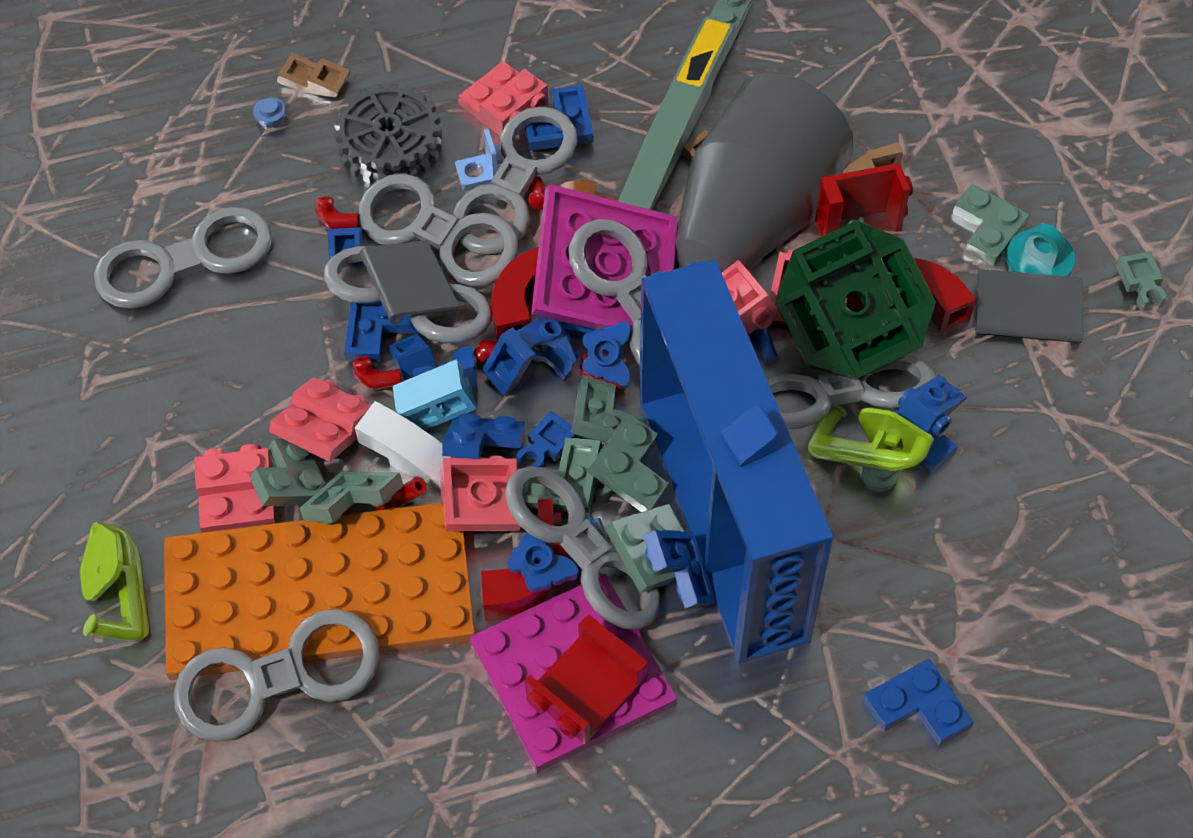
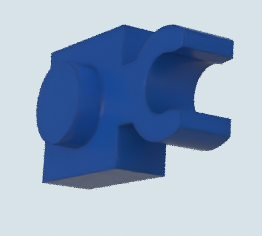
(546, 440)

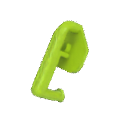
(892, 446)
(108, 558)

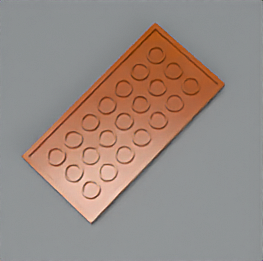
(261, 581)

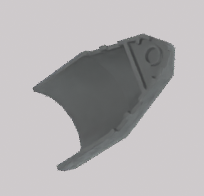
(760, 171)

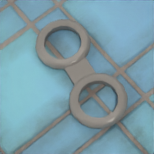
(516, 175)
(438, 228)
(182, 257)
(626, 290)
(420, 321)
(838, 390)
(580, 542)
(276, 675)

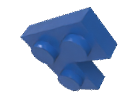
(573, 104)
(366, 330)
(470, 433)
(680, 554)
(923, 693)

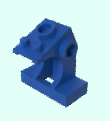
(517, 350)
(929, 410)

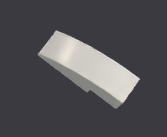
(402, 442)

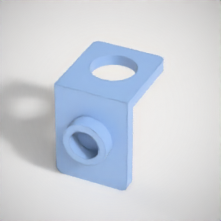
(487, 162)

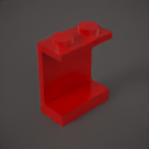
(861, 195)
(587, 681)

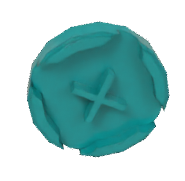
(1040, 252)

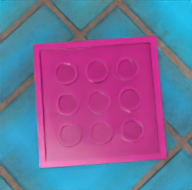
(557, 289)
(532, 644)

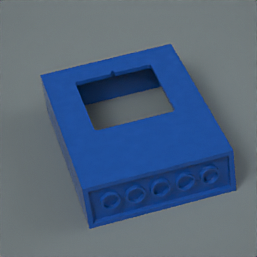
(752, 522)

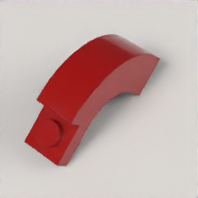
(513, 293)
(952, 297)
(505, 591)

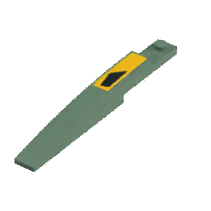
(683, 103)

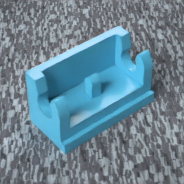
(435, 396)

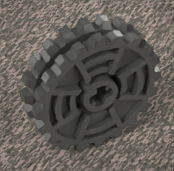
(388, 133)

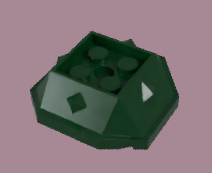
(861, 265)

